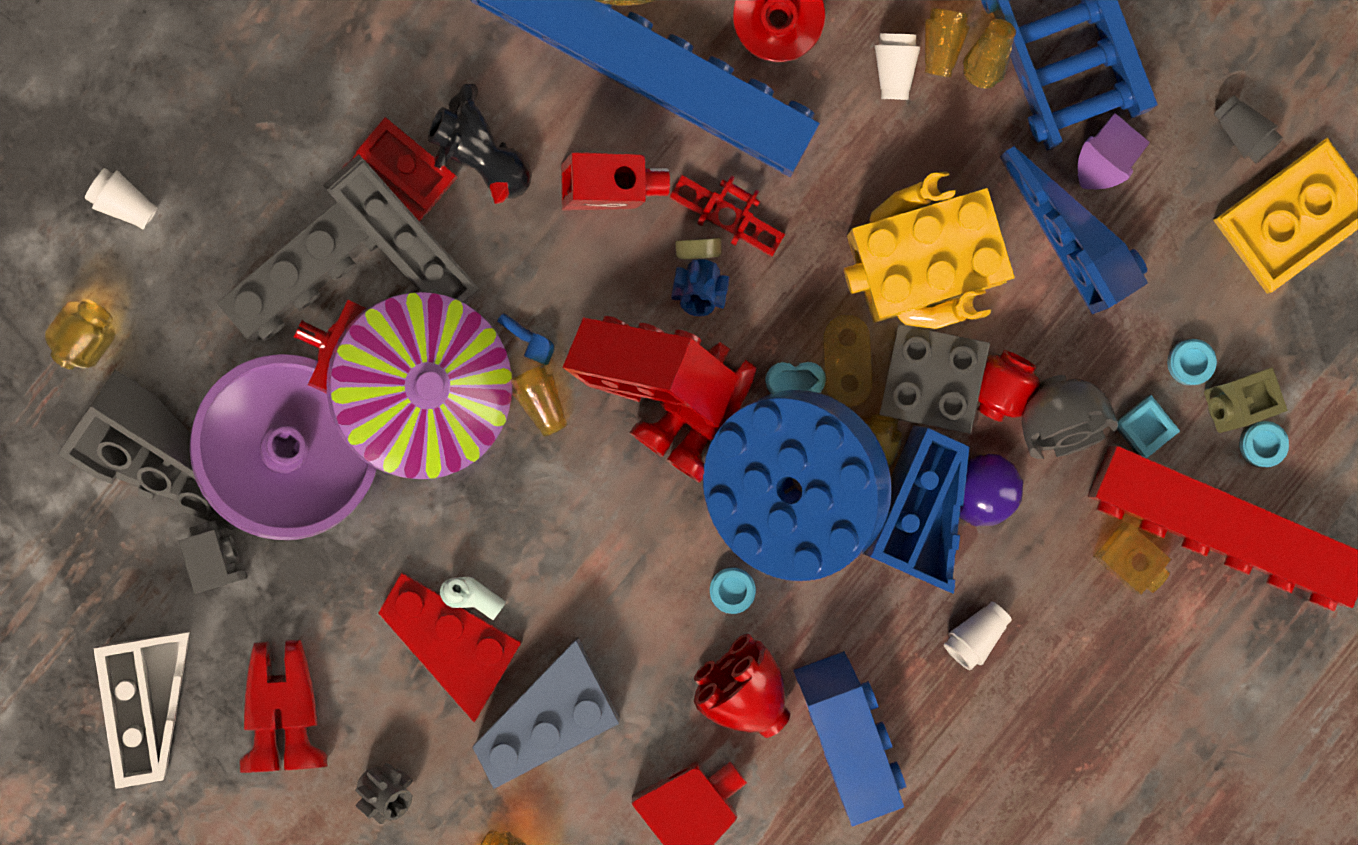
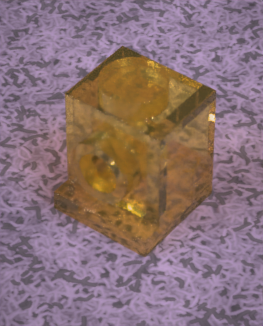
(1117, 557)

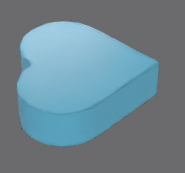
(803, 377)

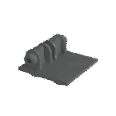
(934, 379)

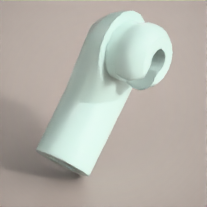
(467, 592)

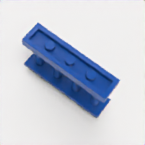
(1113, 50)

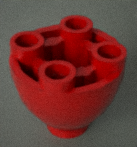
(743, 689)

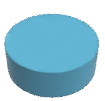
(1192, 362)
(1264, 444)
(732, 590)

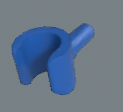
(539, 348)

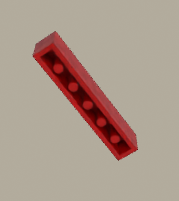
(1227, 526)

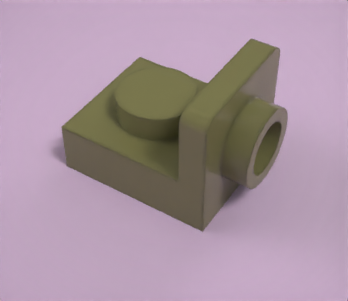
(1245, 400)

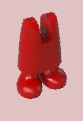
(688, 454)
(276, 704)

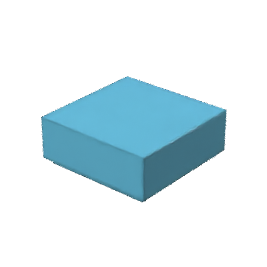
(1146, 427)

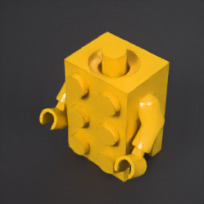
(928, 256)

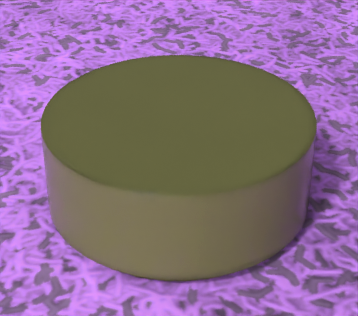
(698, 248)

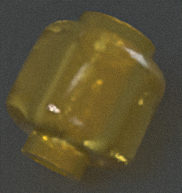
(80, 334)

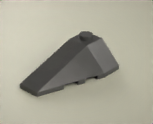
(140, 442)

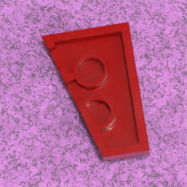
(452, 643)

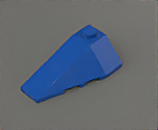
(1088, 250)

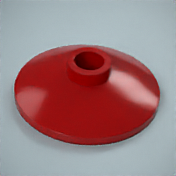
(781, 43)

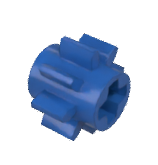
(700, 287)

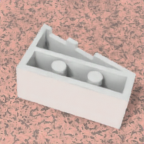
(140, 703)

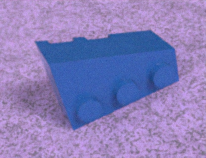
(925, 509)
(851, 738)

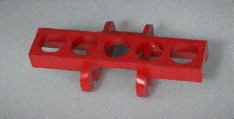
(744, 216)

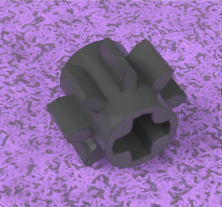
(384, 793)

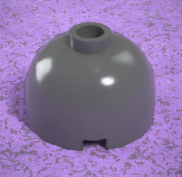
(1066, 417)

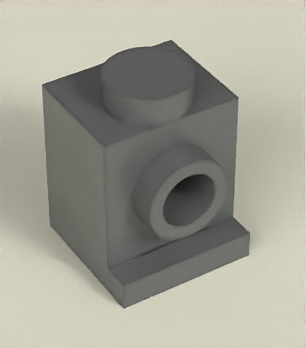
(210, 557)

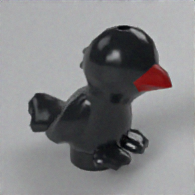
(469, 141)

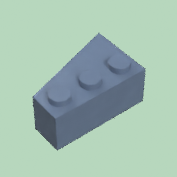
(548, 719)

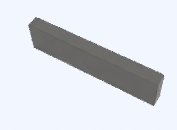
(398, 231)

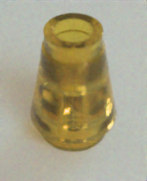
(944, 40)
(990, 55)
(540, 399)

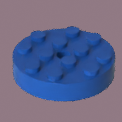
(840, 477)

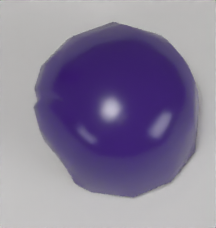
(991, 490)

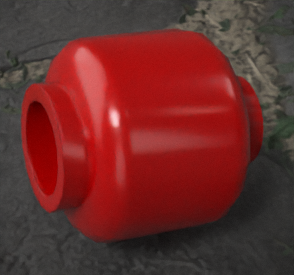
(1007, 385)

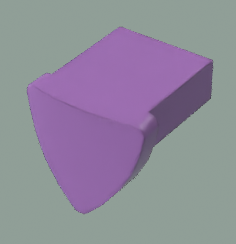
(1110, 155)

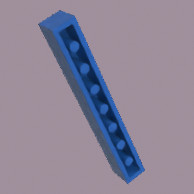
(669, 75)

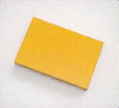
(1294, 216)

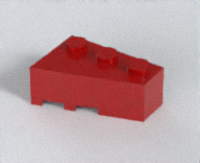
(651, 366)

